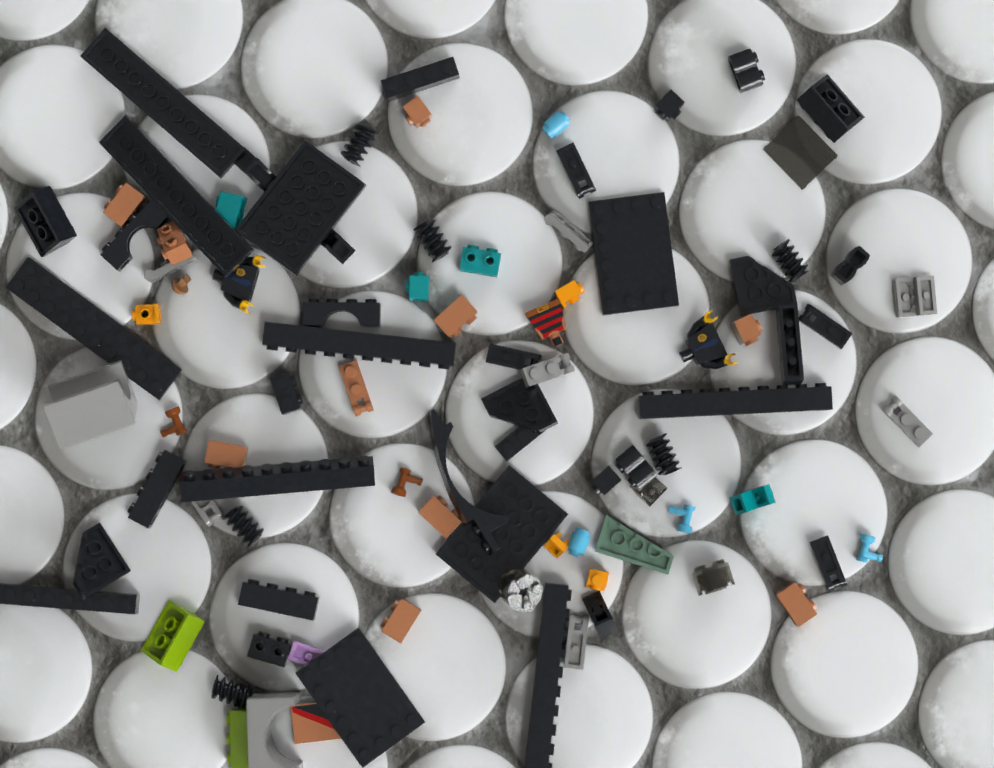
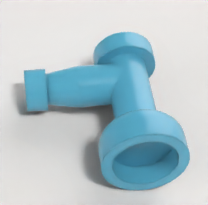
(687, 513)
(864, 554)

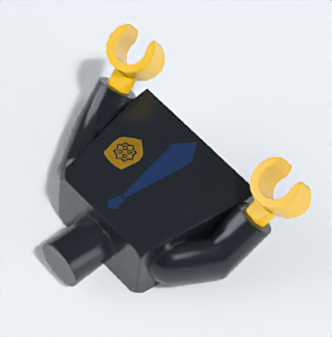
(241, 282)
(705, 345)

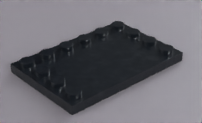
(300, 208)
(633, 253)
(531, 523)
(360, 697)

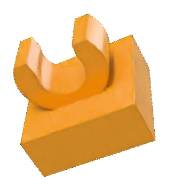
(556, 546)

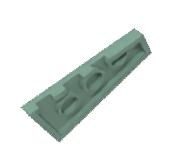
(626, 545)

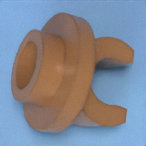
(180, 285)

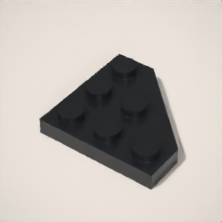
(759, 287)
(521, 406)
(97, 562)

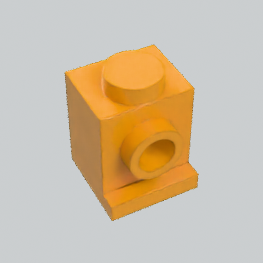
(569, 293)
(154, 314)
(597, 579)

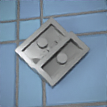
(914, 296)

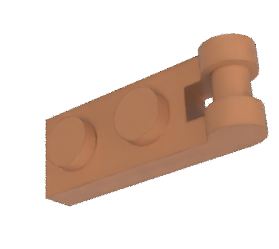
(355, 387)

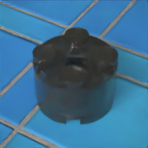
(712, 578)
(520, 590)

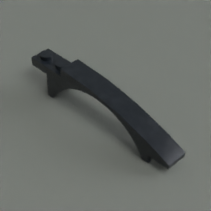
(264, 177)
(482, 522)

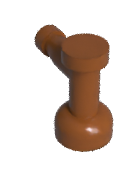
(177, 427)
(405, 477)

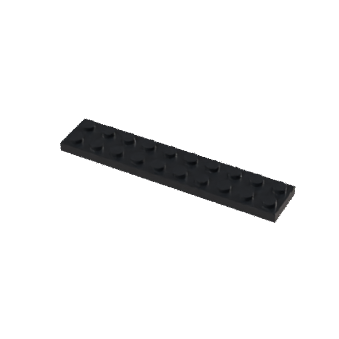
(163, 103)
(176, 196)
(93, 328)

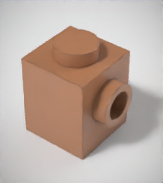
(417, 113)

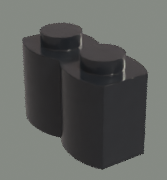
(746, 71)
(847, 269)
(635, 467)

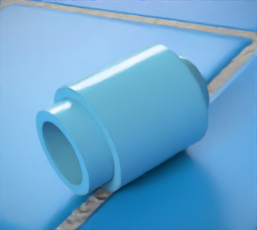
(555, 124)
(578, 542)

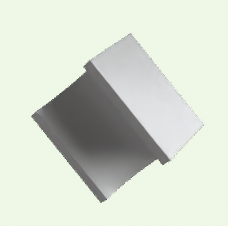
(91, 405)
(260, 715)

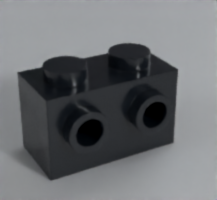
(286, 394)
(269, 649)

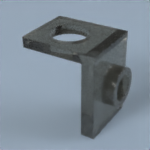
(650, 491)

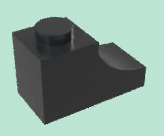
(600, 614)

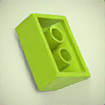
(172, 636)
(237, 738)

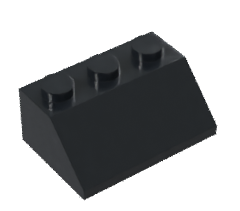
(830, 108)
(45, 221)

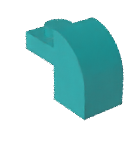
(752, 499)

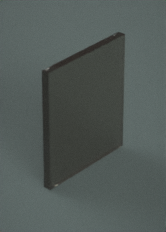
(800, 152)

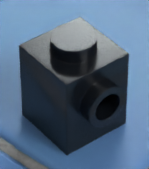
(669, 106)
(605, 481)

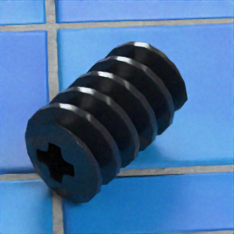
(358, 144)
(433, 240)
(789, 261)
(662, 455)
(244, 525)
(231, 692)

